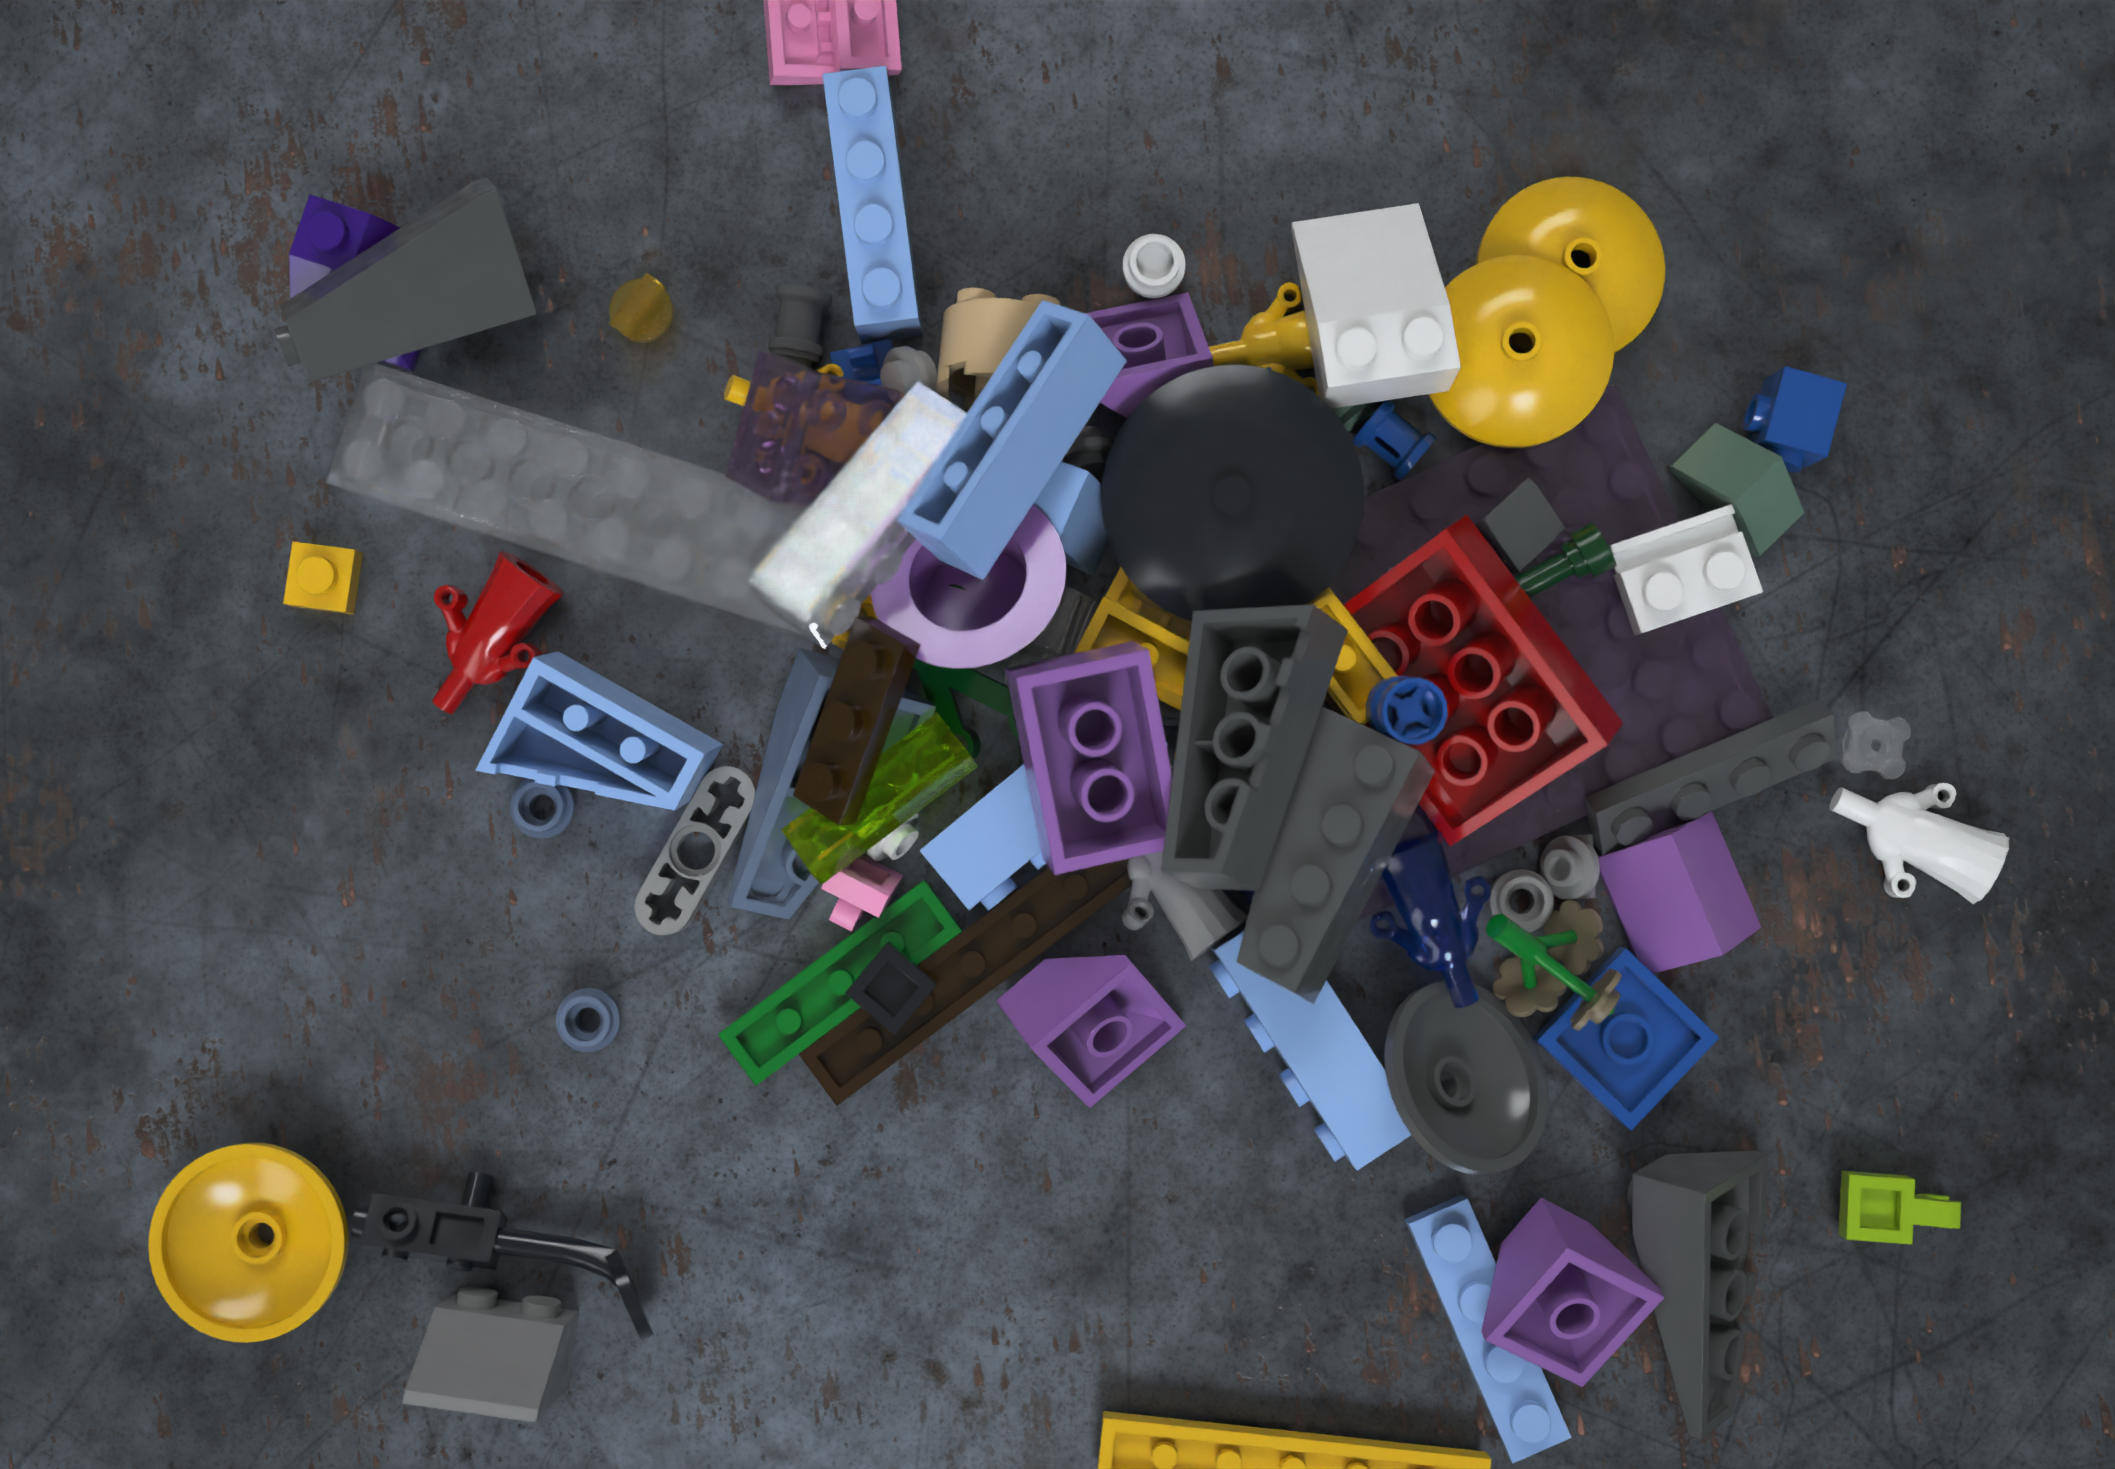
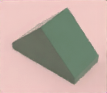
(1732, 470)

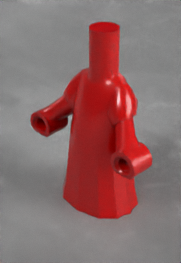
(492, 636)

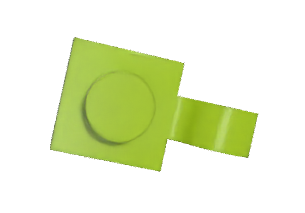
(1886, 1208)

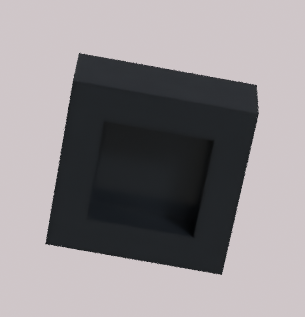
(891, 988)

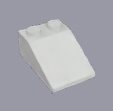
(1375, 306)

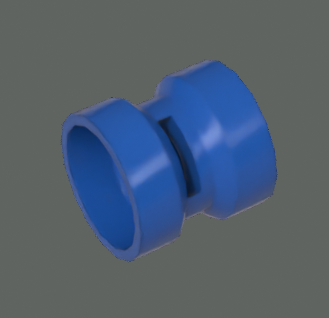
(1418, 714)

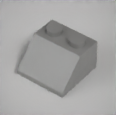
(494, 1355)

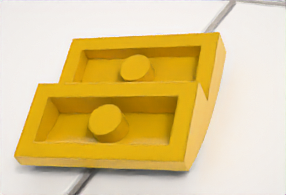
(1131, 616)

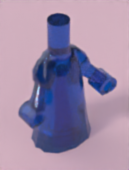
(1438, 930)

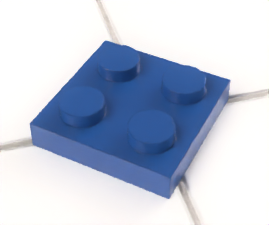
(1635, 1051)

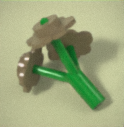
(1537, 979)

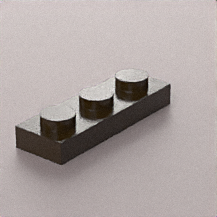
(856, 720)

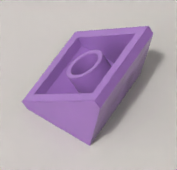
(1679, 895)

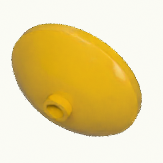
(1590, 217)
(1533, 395)
(210, 1249)

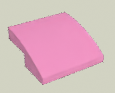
(829, 37)

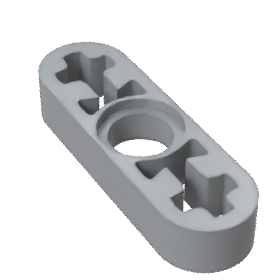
(687, 899)

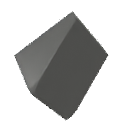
(1521, 525)

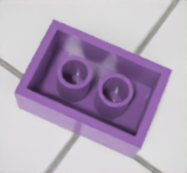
(1093, 755)

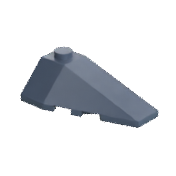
(768, 870)

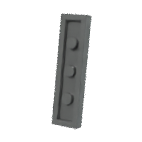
(1711, 777)

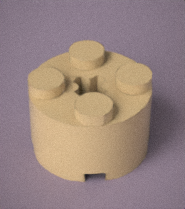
(977, 338)

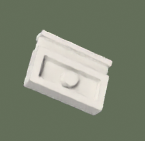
(1684, 570)

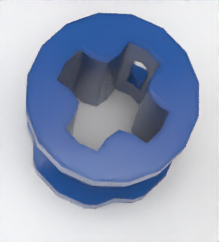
(1394, 439)

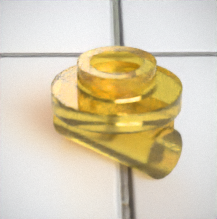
(641, 310)

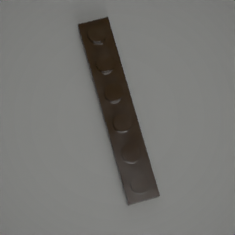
(966, 972)

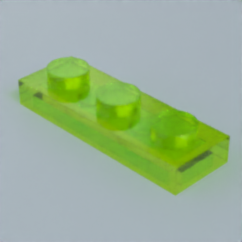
(903, 784)

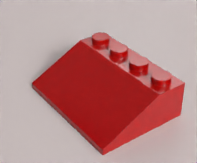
(1509, 682)

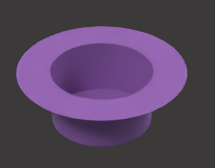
(993, 614)

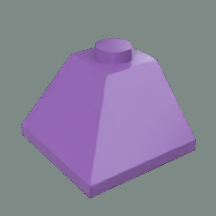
(1158, 341)
(1090, 1020)
(1564, 1294)

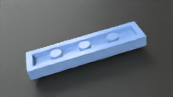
(1462, 1277)

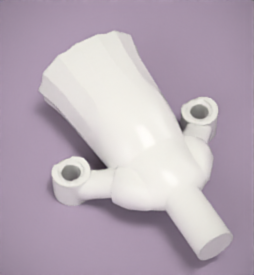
(1941, 847)

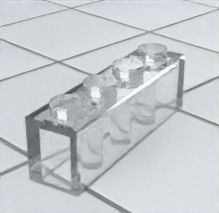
(851, 530)

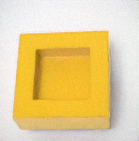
(323, 578)

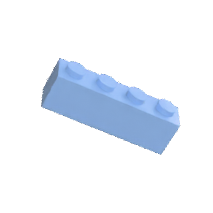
(872, 204)
(1012, 439)
(988, 844)
(1323, 1056)

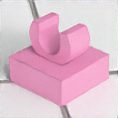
(861, 888)

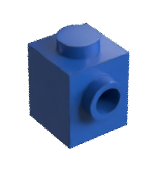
(1795, 416)

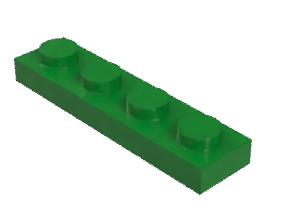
(816, 996)

